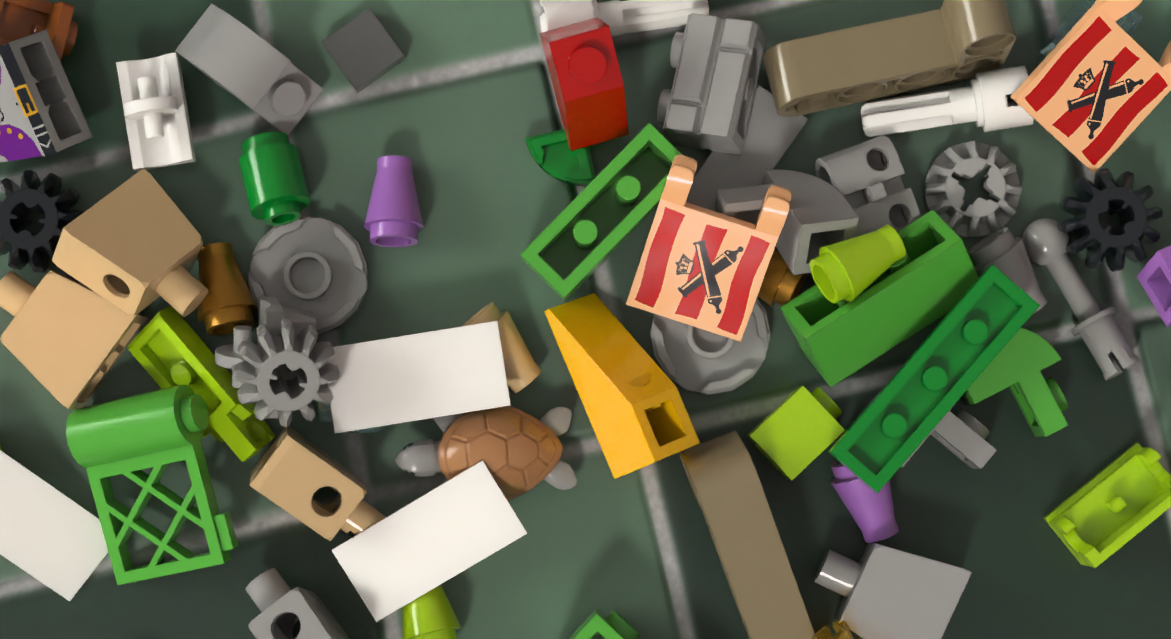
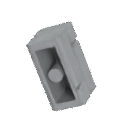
(712, 83)

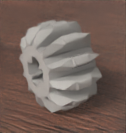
(272, 390)

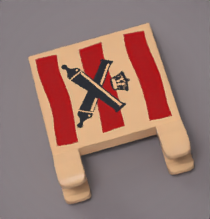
(1096, 85)
(703, 262)

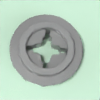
(946, 195)

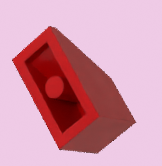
(586, 82)

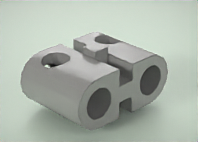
(871, 184)

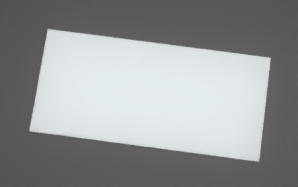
(418, 377)
(47, 531)
(429, 541)

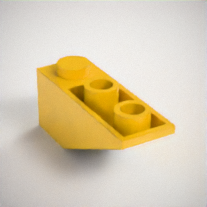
(621, 387)

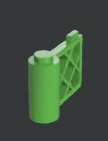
(140, 435)

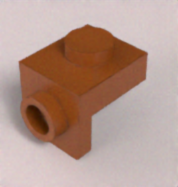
(28, 17)

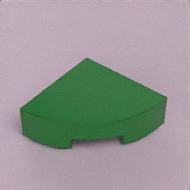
(558, 161)

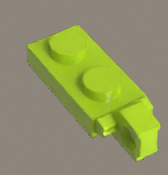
(179, 357)

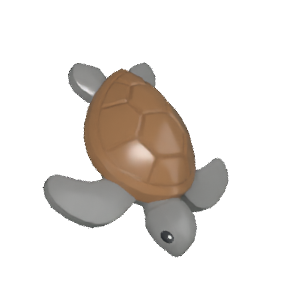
(508, 440)

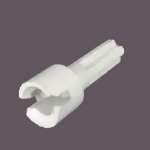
(621, 16)
(980, 103)

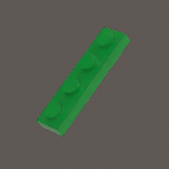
(934, 378)

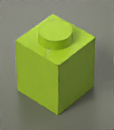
(797, 430)

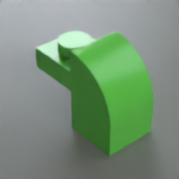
(1019, 369)

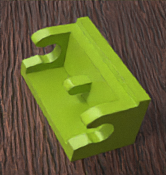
(1113, 506)

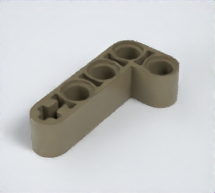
(889, 56)
(746, 538)

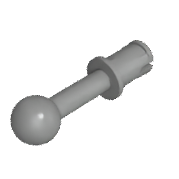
(1097, 328)

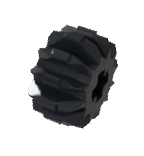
(19, 202)
(1124, 239)

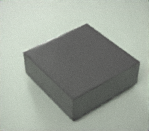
(363, 50)

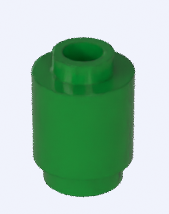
(273, 178)

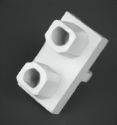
(156, 112)

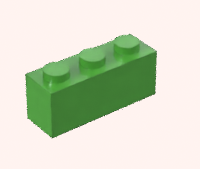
(602, 214)
(891, 309)

